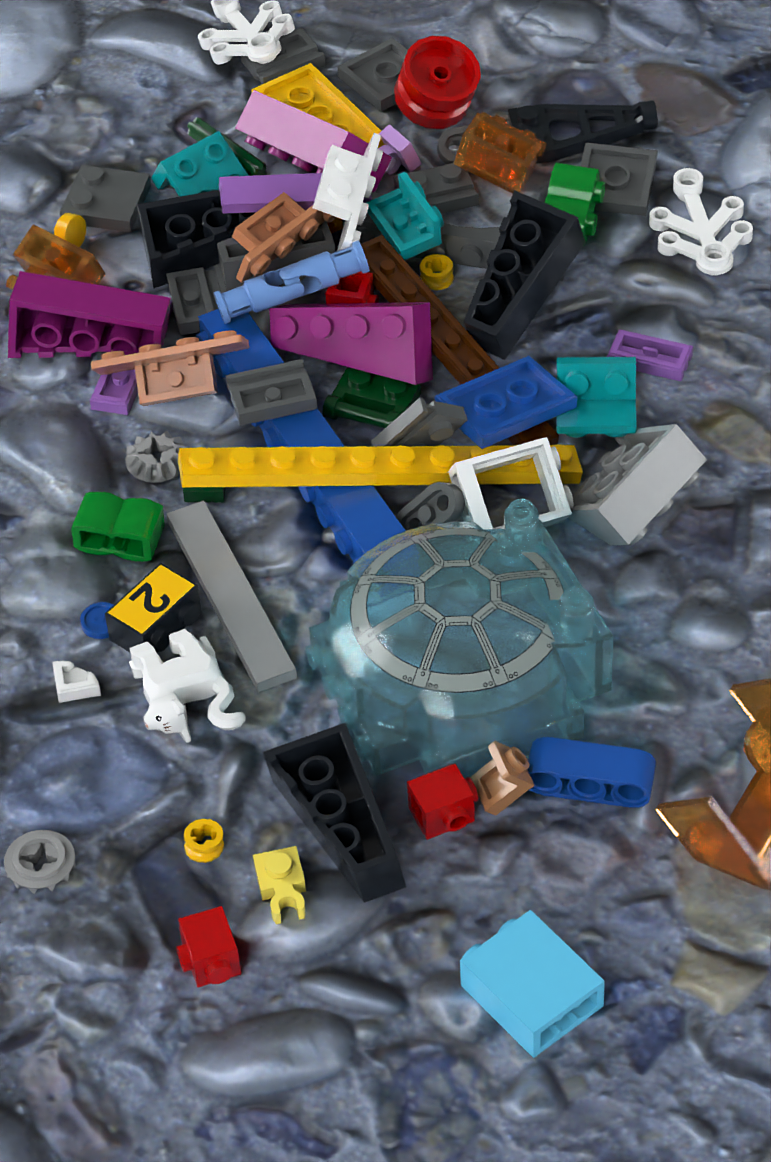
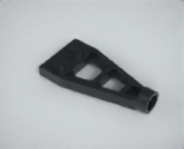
(628, 122)

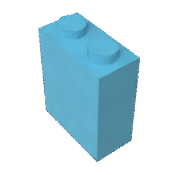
(531, 982)

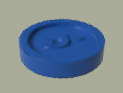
(94, 620)

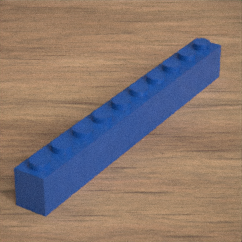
(352, 512)

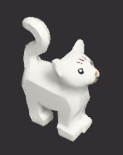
(182, 681)

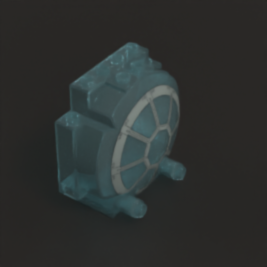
(461, 644)

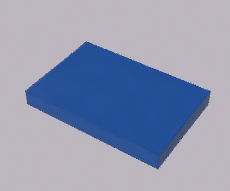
(509, 401)

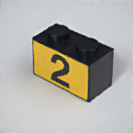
(154, 610)

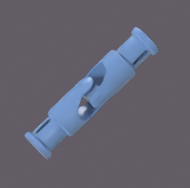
(264, 291)

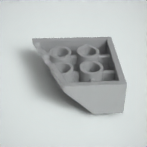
(636, 483)

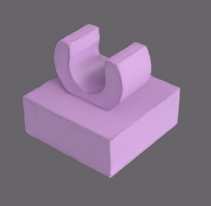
(399, 149)

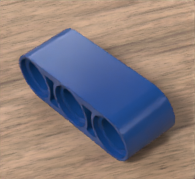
(591, 772)

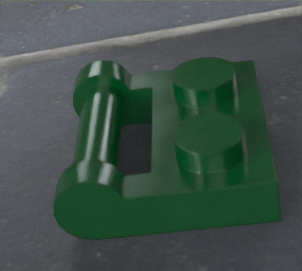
(369, 398)

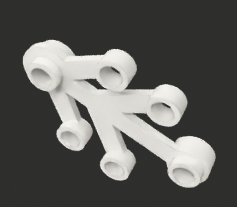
(260, 45)
(712, 256)

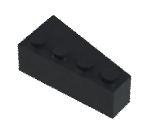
(185, 232)
(521, 272)
(335, 802)

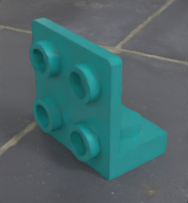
(198, 167)
(604, 395)

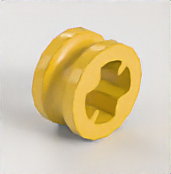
(436, 263)
(211, 848)

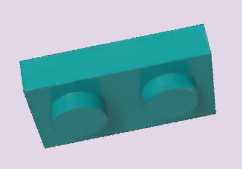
(407, 218)

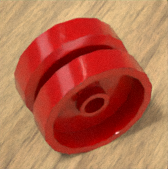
(437, 82)

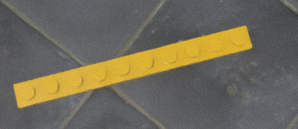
(353, 466)

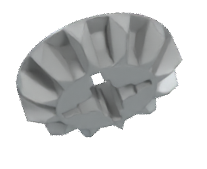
(143, 464)
(27, 850)

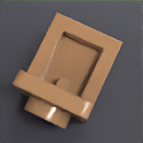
(502, 778)

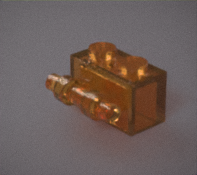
(499, 152)
(55, 257)

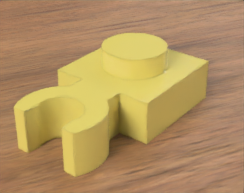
(281, 880)

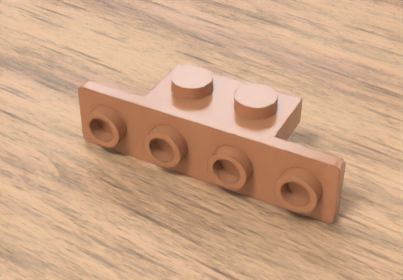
(274, 233)
(173, 371)

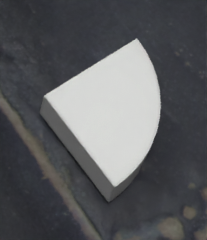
(74, 682)

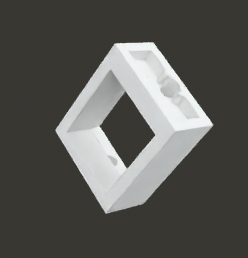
(547, 465)

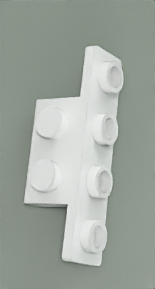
(344, 186)

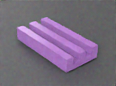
(647, 355)

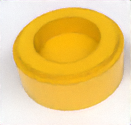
(71, 228)

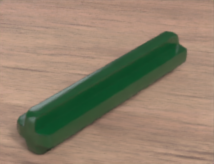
(201, 129)

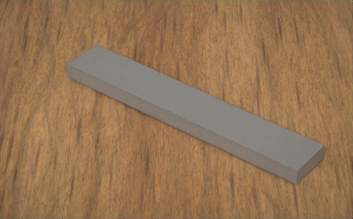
(231, 596)

